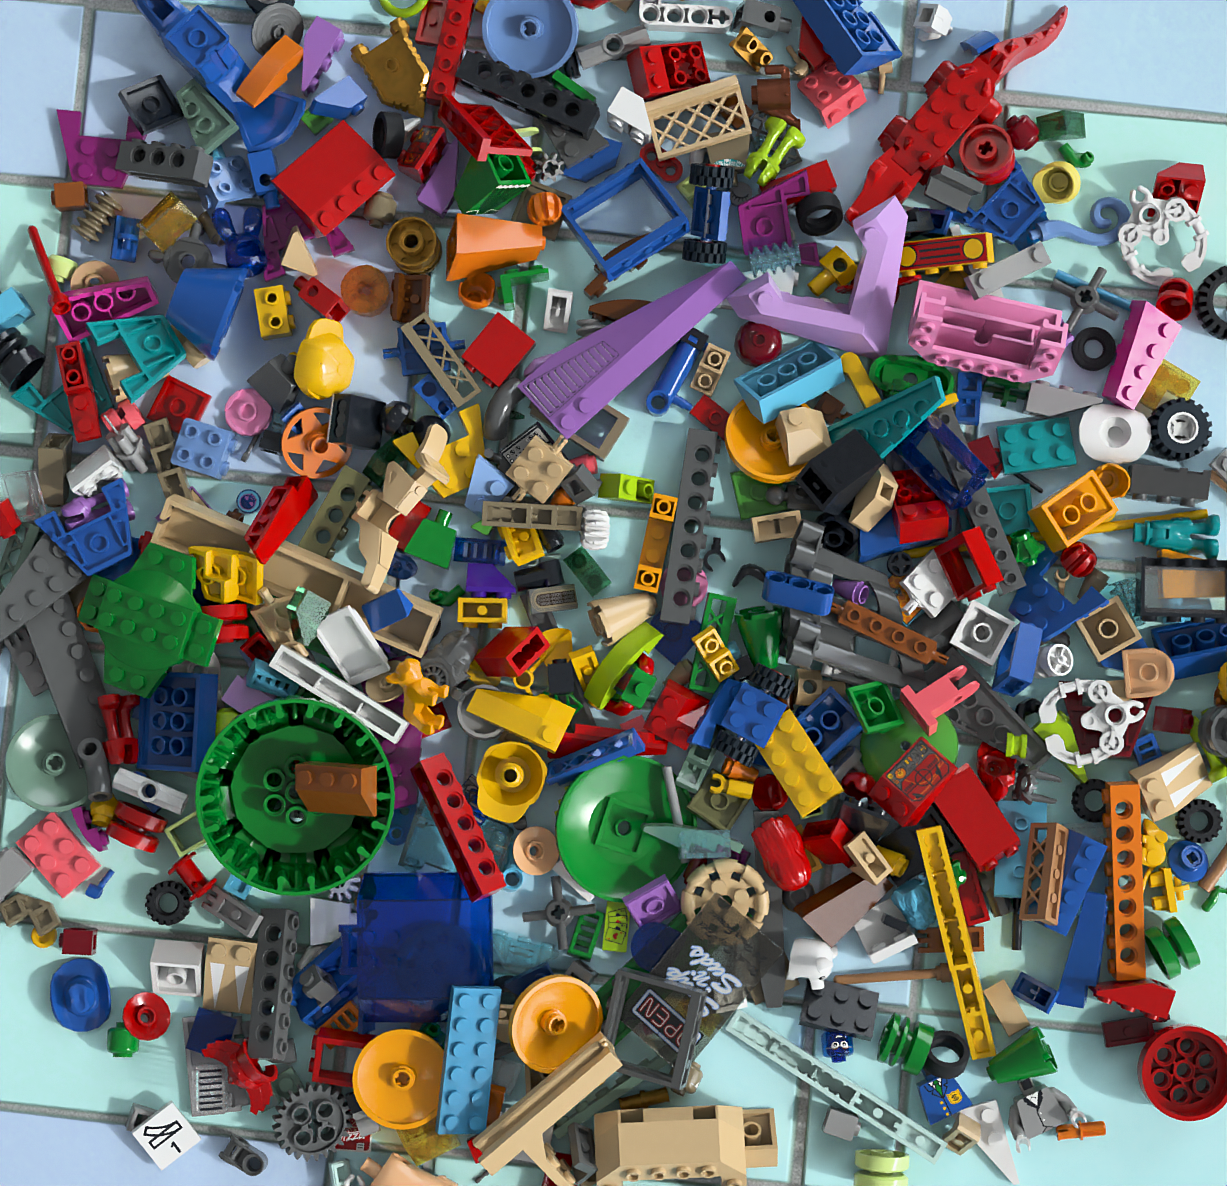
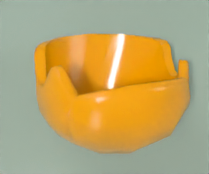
(1114, 479)

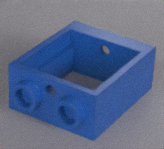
(1017, 659)

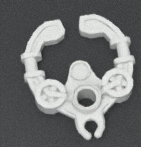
(1156, 228)
(1097, 718)

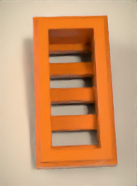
(353, 1008)

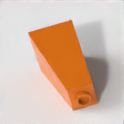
(489, 244)

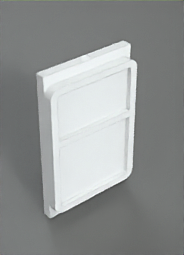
(352, 646)

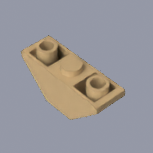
(874, 499)

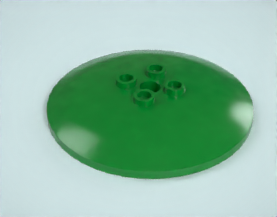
(589, 819)

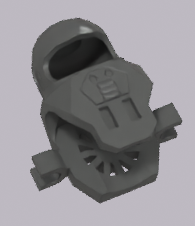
(450, 662)

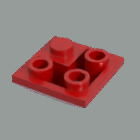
(1180, 180)

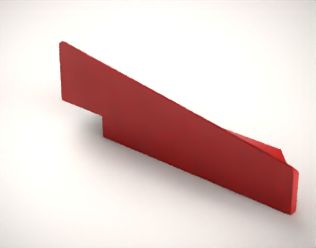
(280, 515)
(587, 735)

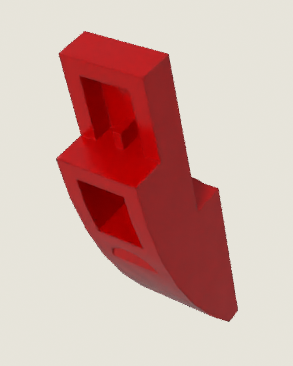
(79, 391)

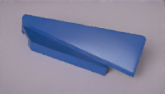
(1086, 952)

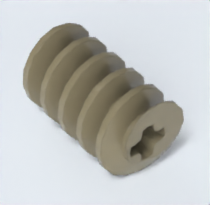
(96, 217)

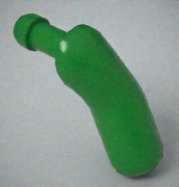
(1212, 899)

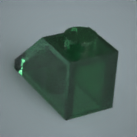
(378, 463)

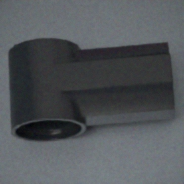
(544, 575)

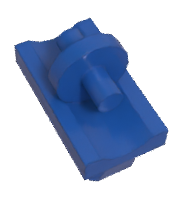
(125, 239)

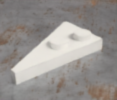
(993, 1136)

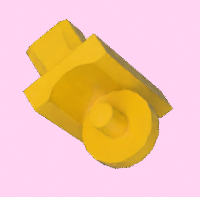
(1167, 900)

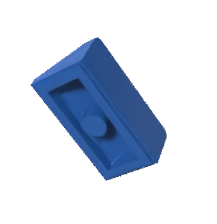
(386, 609)

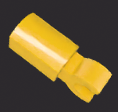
(732, 787)

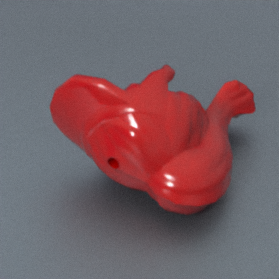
(1003, 771)

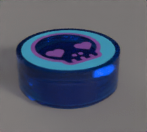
(249, 501)

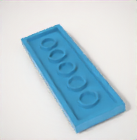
(468, 1059)

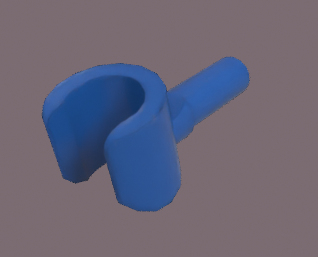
(96, 891)

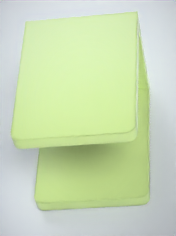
(170, 831)

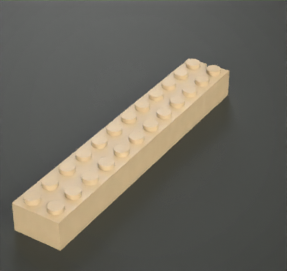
(293, 567)

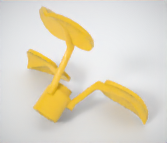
(561, 646)

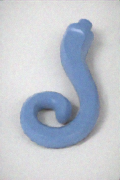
(1057, 228)

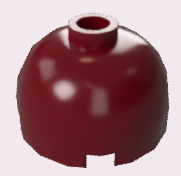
(757, 343)

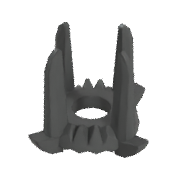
(1028, 775)

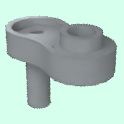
(846, 761)

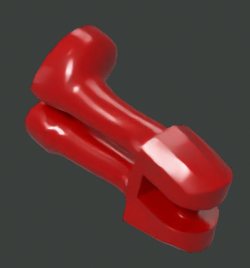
(123, 746)

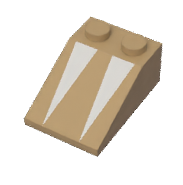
(1171, 781)
(229, 974)

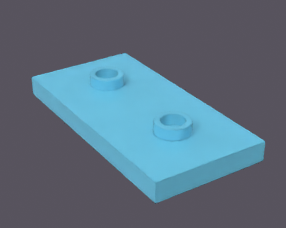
(1011, 870)

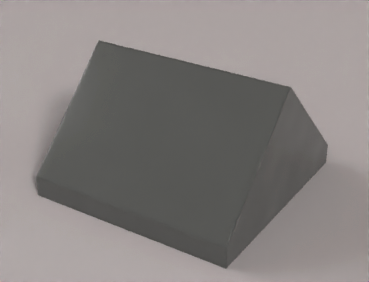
(939, 628)

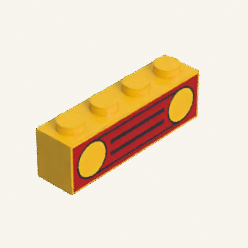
(947, 252)

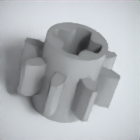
(555, 168)

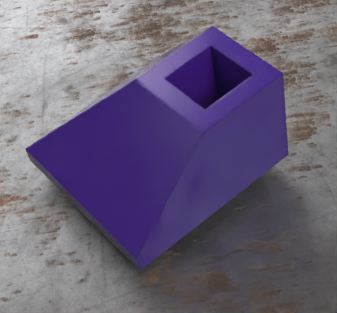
(487, 579)

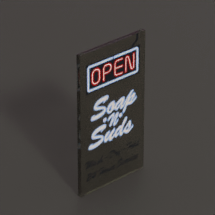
(714, 953)

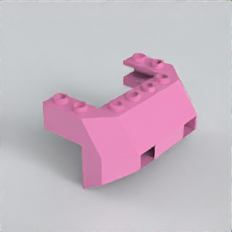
(986, 334)

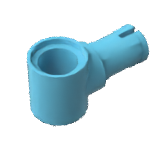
(511, 868)

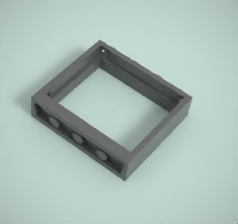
(690, 1031)

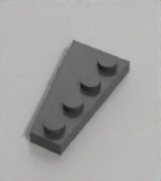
(570, 147)

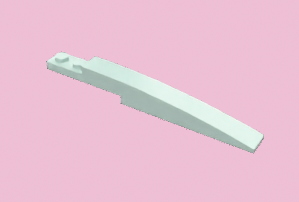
(836, 1086)

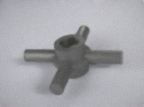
(1087, 291)
(552, 906)

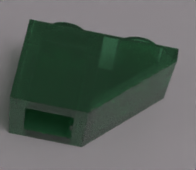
(587, 572)
(305, 614)

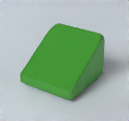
(485, 530)

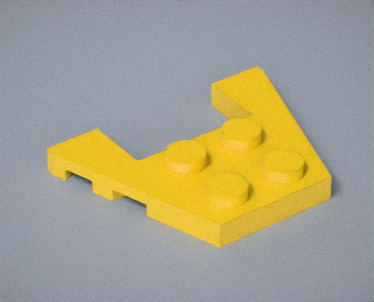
(457, 456)

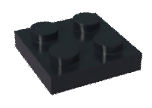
(151, 105)

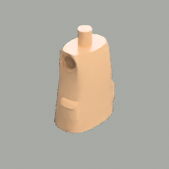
(401, 1172)

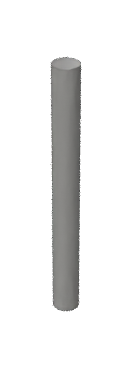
(673, 798)

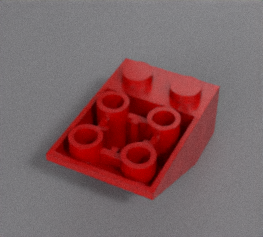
(667, 69)
(917, 510)
(1146, 995)

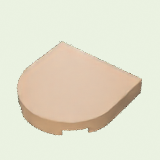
(1146, 672)

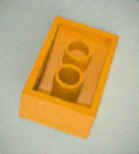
(1072, 511)

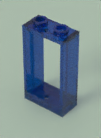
(930, 475)

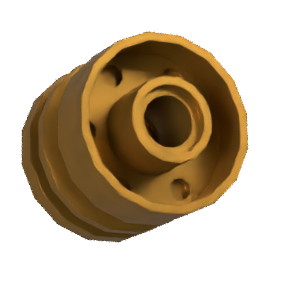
(411, 232)

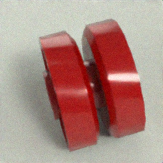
(987, 154)
(228, 613)
(136, 826)

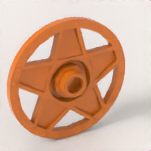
(312, 445)

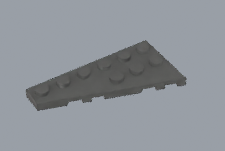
(986, 713)

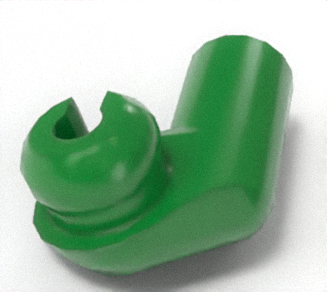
(445, 598)

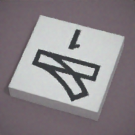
(166, 1135)

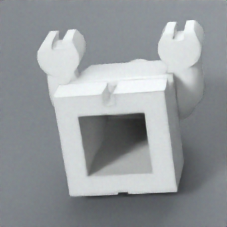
(933, 22)

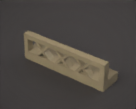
(434, 366)

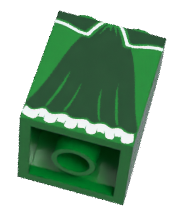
(490, 184)

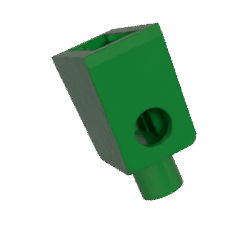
(434, 540)

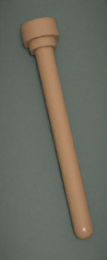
(939, 972)

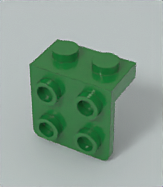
(513, 278)

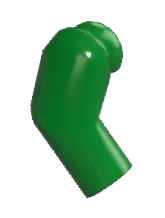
(1078, 160)

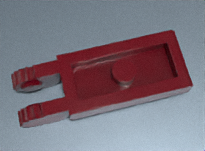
(1129, 1030)

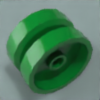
(1171, 948)

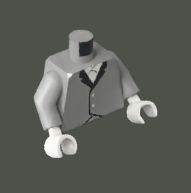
(1039, 1111)

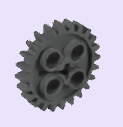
(334, 1116)

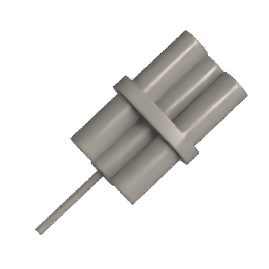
(128, 447)

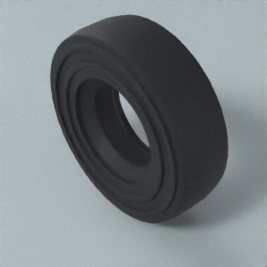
(1106, 341)

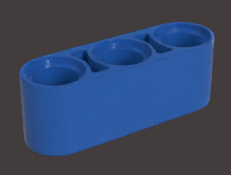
(798, 593)

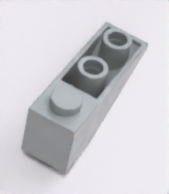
(1049, 401)

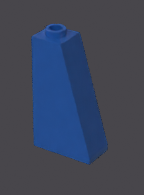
(883, 540)

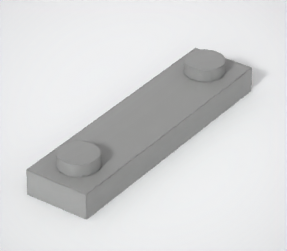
(1007, 270)

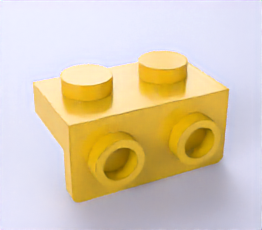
(522, 544)

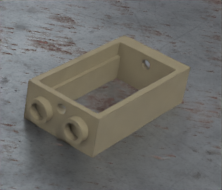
(609, 441)

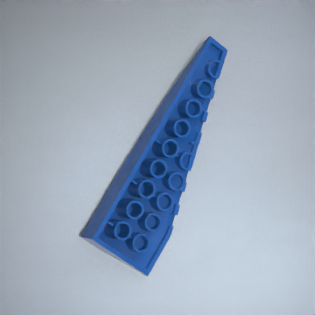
(849, 34)

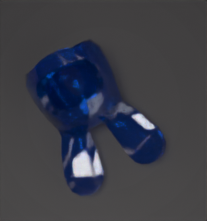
(242, 248)

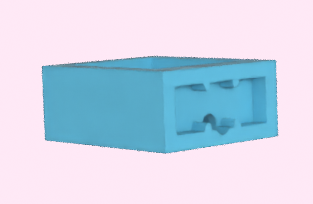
(13, 309)

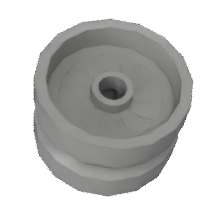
(473, 725)

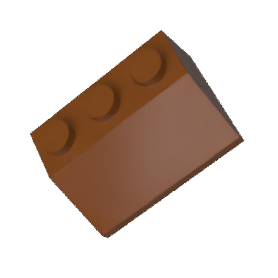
(337, 787)

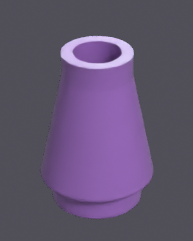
(851, 590)

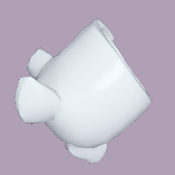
(811, 960)

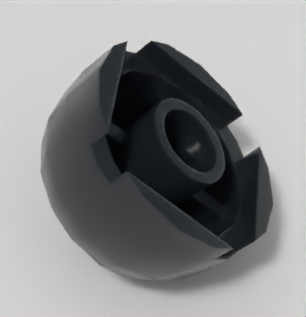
(838, 534)

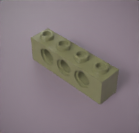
(321, 522)

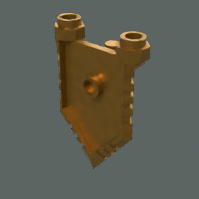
(395, 70)

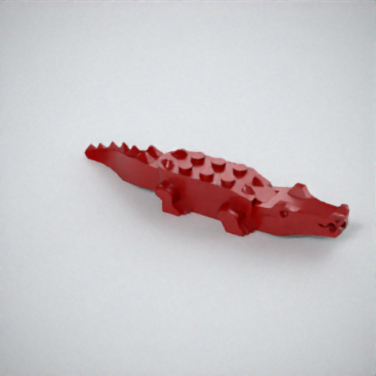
(955, 104)

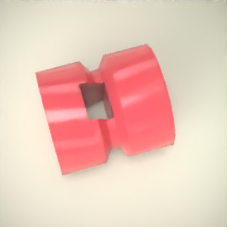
(125, 413)

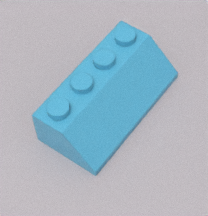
(790, 380)

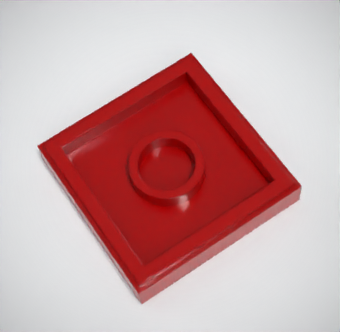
(177, 402)

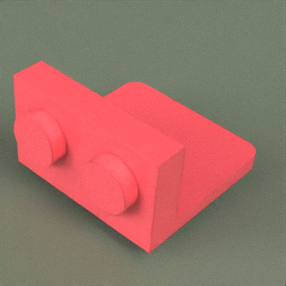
(832, 93)

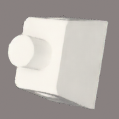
(325, 917)

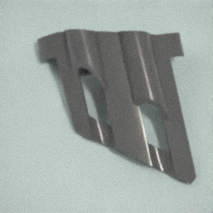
(820, 637)

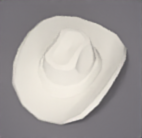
(1114, 433)

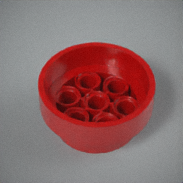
(1193, 1104)

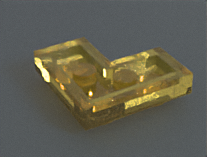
(1169, 379)

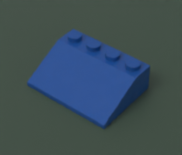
(178, 722)

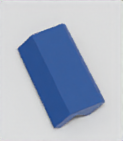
(347, 985)

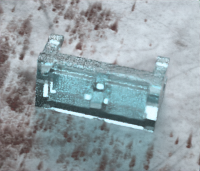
(704, 844)

